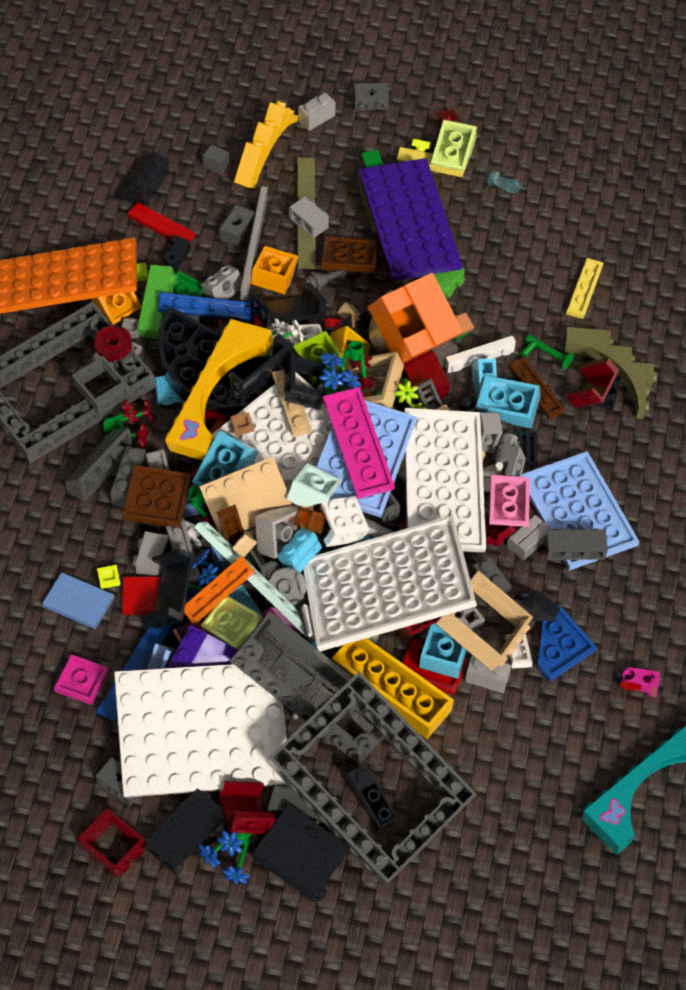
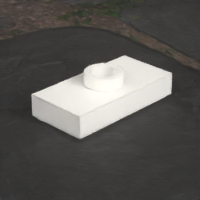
(521, 655)

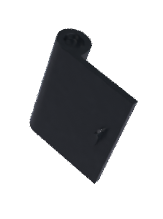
(298, 856)

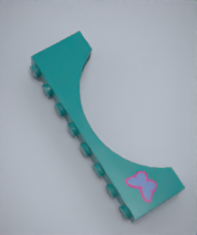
(611, 812)

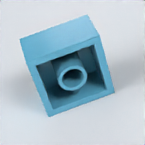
(442, 653)

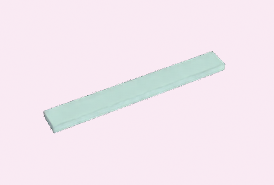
(256, 579)

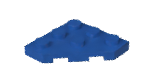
(562, 646)

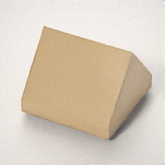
(348, 309)
(244, 544)

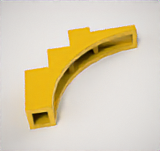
(265, 136)

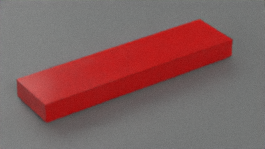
(159, 223)

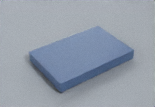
(78, 600)

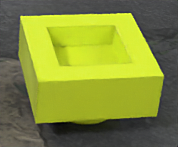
(421, 145)
(108, 576)

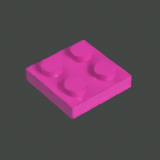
(81, 679)

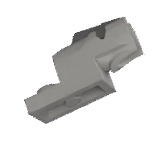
(510, 455)

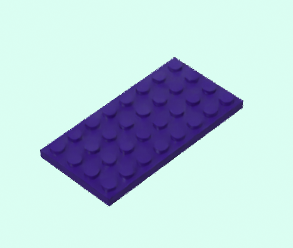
(410, 219)

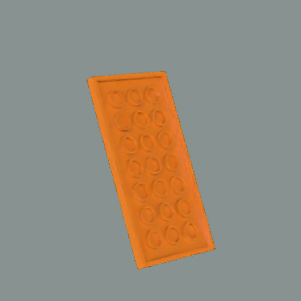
(68, 275)

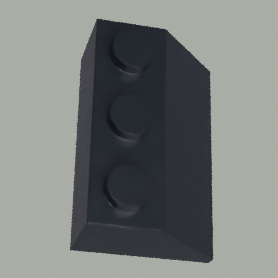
(143, 179)

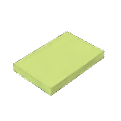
(231, 622)

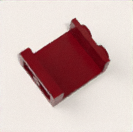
(600, 377)
(243, 807)

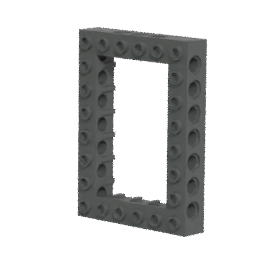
(79, 417)
(408, 742)

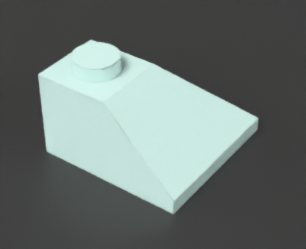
(312, 486)

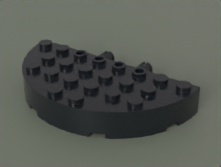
(184, 354)

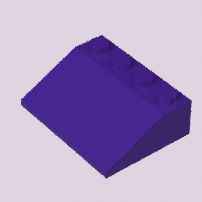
(201, 650)

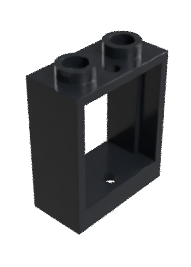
(295, 393)

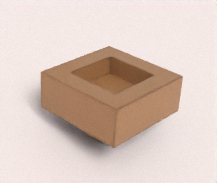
(242, 424)

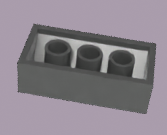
(98, 464)

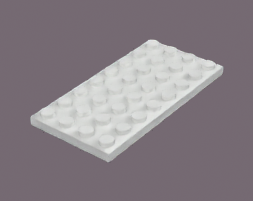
(446, 473)

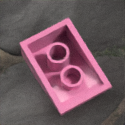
(509, 500)

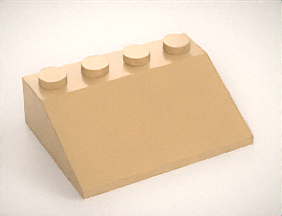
(250, 489)

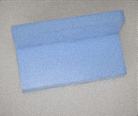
(161, 657)

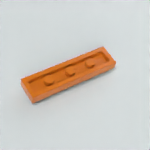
(218, 590)

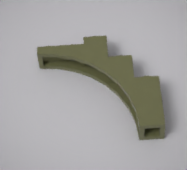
(598, 345)

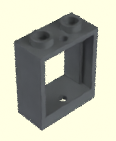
(109, 398)

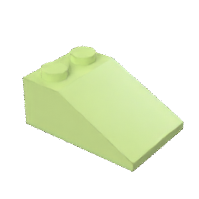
(454, 145)

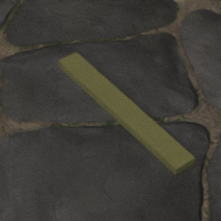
(306, 188)

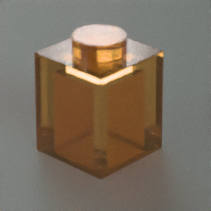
(309, 520)

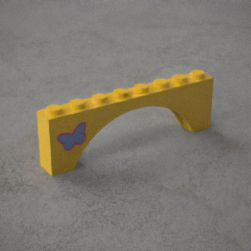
(236, 345)

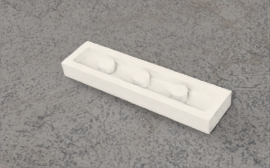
(488, 351)

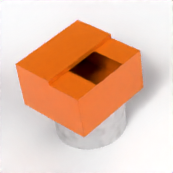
(412, 320)

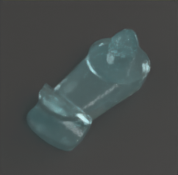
(506, 184)

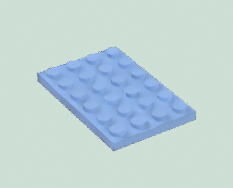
(393, 432)
(576, 496)

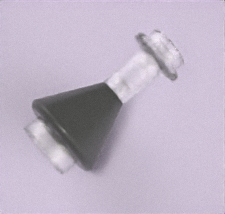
(319, 280)

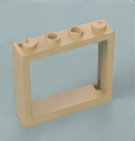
(502, 604)

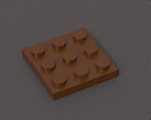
(349, 254)
(157, 496)

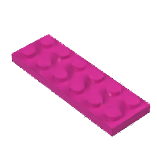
(358, 443)

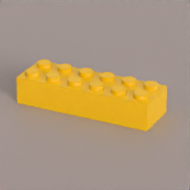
(405, 690)

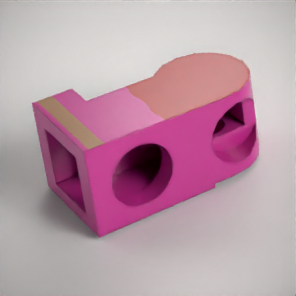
(640, 680)

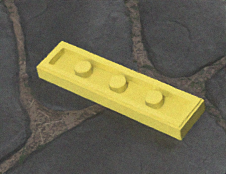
(409, 154)
(584, 288)

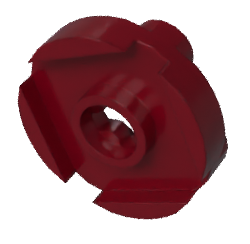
(117, 351)
(497, 533)

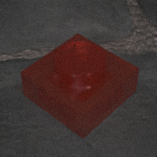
(449, 115)

